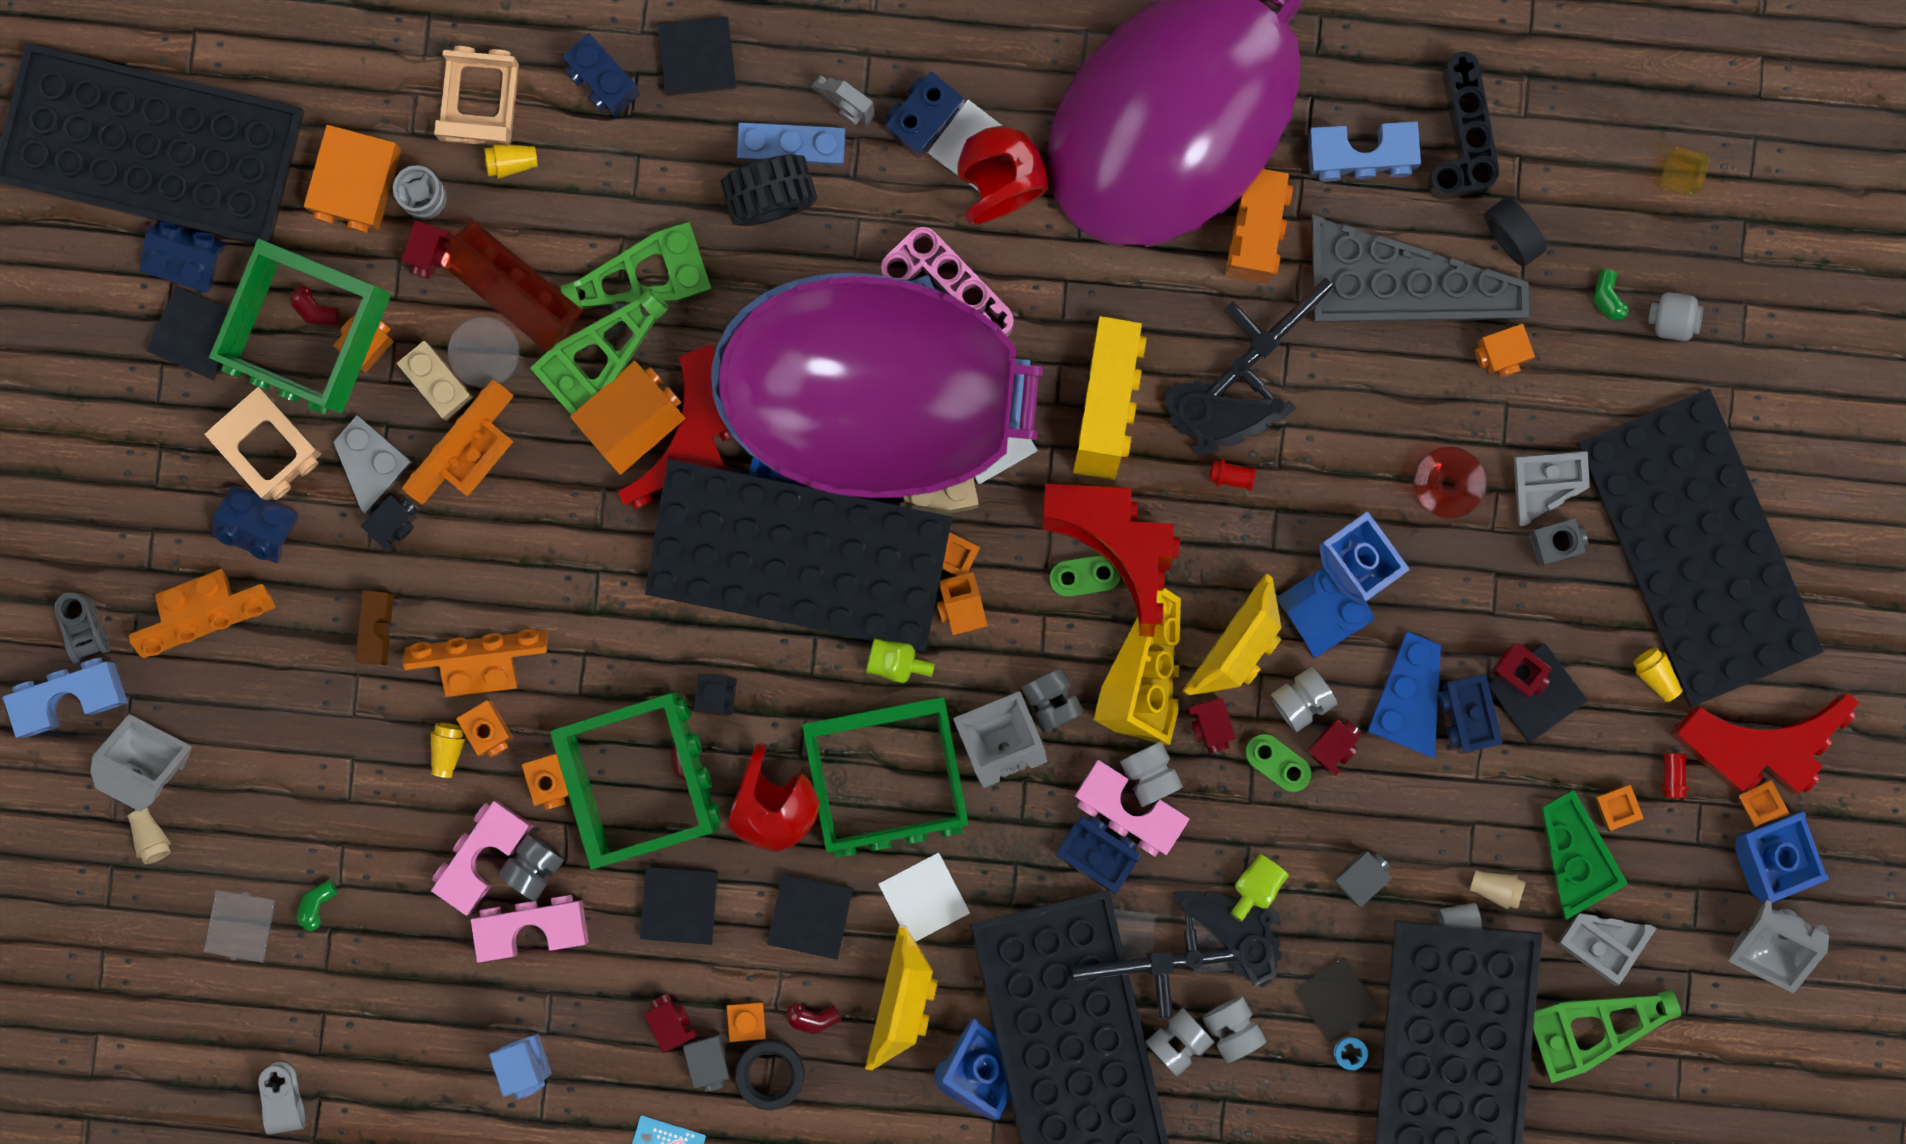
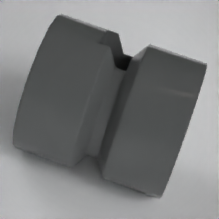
(1046, 688)
(531, 866)

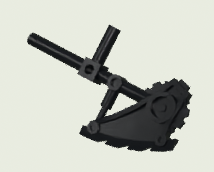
(1224, 420)
(1247, 944)

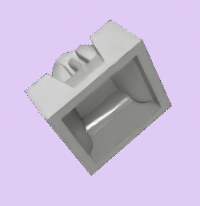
(1000, 739)
(137, 762)
(1780, 947)

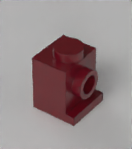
(425, 249)
(1516, 656)
(1212, 725)
(1335, 745)
(669, 1023)

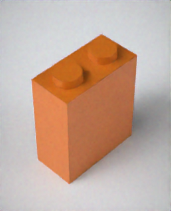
(352, 179)
(629, 416)

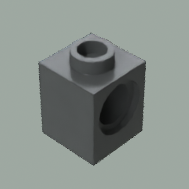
(1544, 549)
(1363, 877)
(707, 1062)

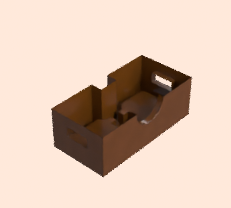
(374, 627)

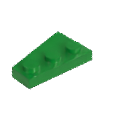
(1578, 856)

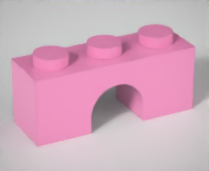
(1102, 794)
(460, 881)
(497, 931)

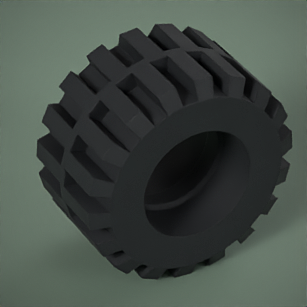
(768, 190)

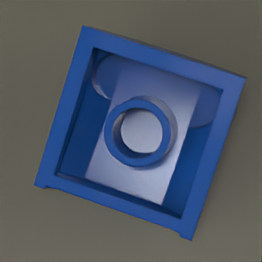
(1361, 559)
(1323, 612)
(1780, 858)
(975, 1073)

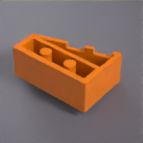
(1259, 228)

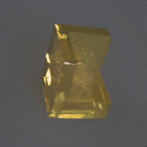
(1684, 171)

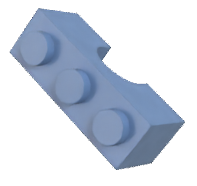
(1333, 156)
(34, 706)
(521, 1066)

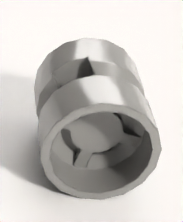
(419, 192)
(1303, 699)
(1151, 774)
(1233, 1028)
(1189, 1033)

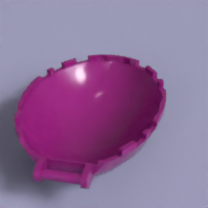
(1173, 117)
(874, 387)

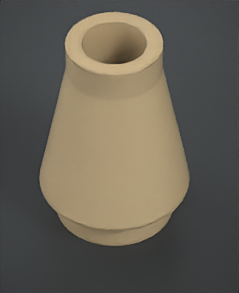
(148, 838)
(1499, 888)

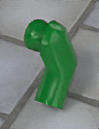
(1606, 299)
(310, 902)

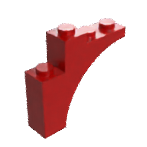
(694, 434)
(1109, 524)
(1784, 753)

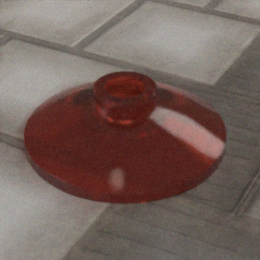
(1467, 477)

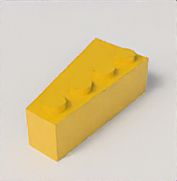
(1108, 398)

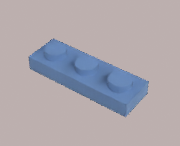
(817, 144)

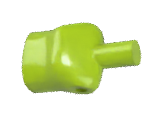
(896, 661)
(1258, 886)

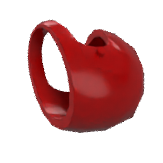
(1005, 171)
(772, 814)

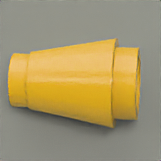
(506, 160)
(1658, 673)
(446, 747)

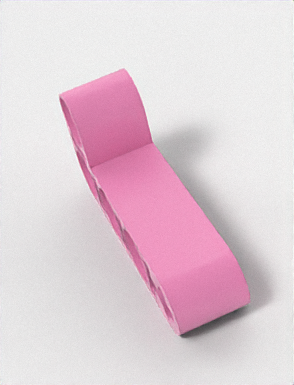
(930, 263)

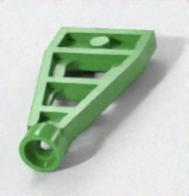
(682, 260)
(568, 380)
(1557, 1043)

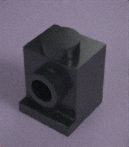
(391, 522)
(715, 694)

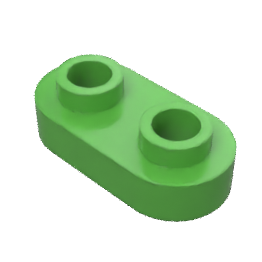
(1085, 577)
(1278, 763)

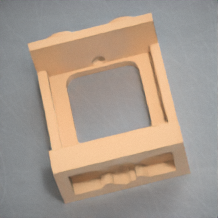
(471, 128)
(241, 422)

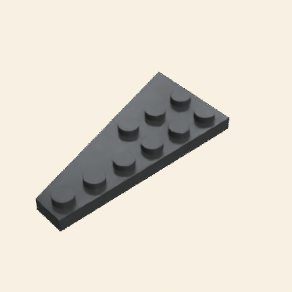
(1400, 282)

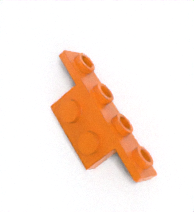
(467, 448)
(197, 610)
(476, 663)

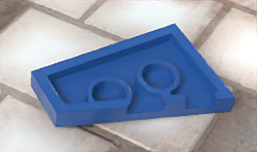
(1410, 697)

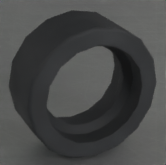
(1515, 231)
(770, 1102)

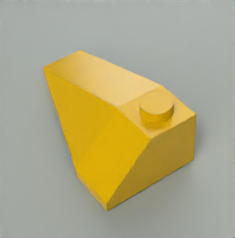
(1140, 683)

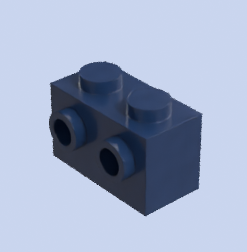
(601, 75)
(923, 113)

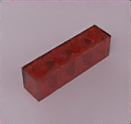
(511, 286)

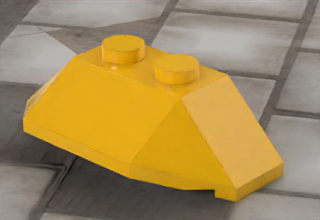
(1241, 644)
(902, 1002)

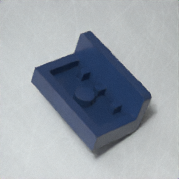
(181, 255)
(253, 524)
(1470, 714)
(1098, 853)

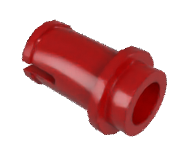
(1232, 475)
(1675, 776)

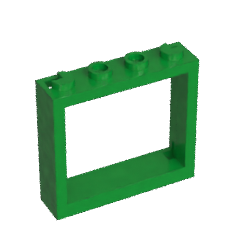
(247, 305)
(581, 793)
(882, 839)

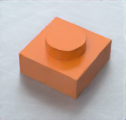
(959, 555)
(1763, 804)
(1619, 807)
(746, 1021)

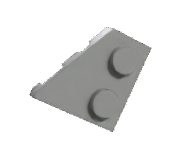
(853, 104)
(369, 462)
(1547, 481)
(1605, 944)

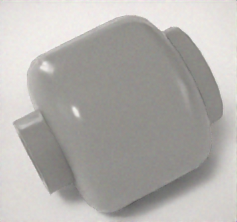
(1676, 316)

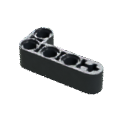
(1464, 123)

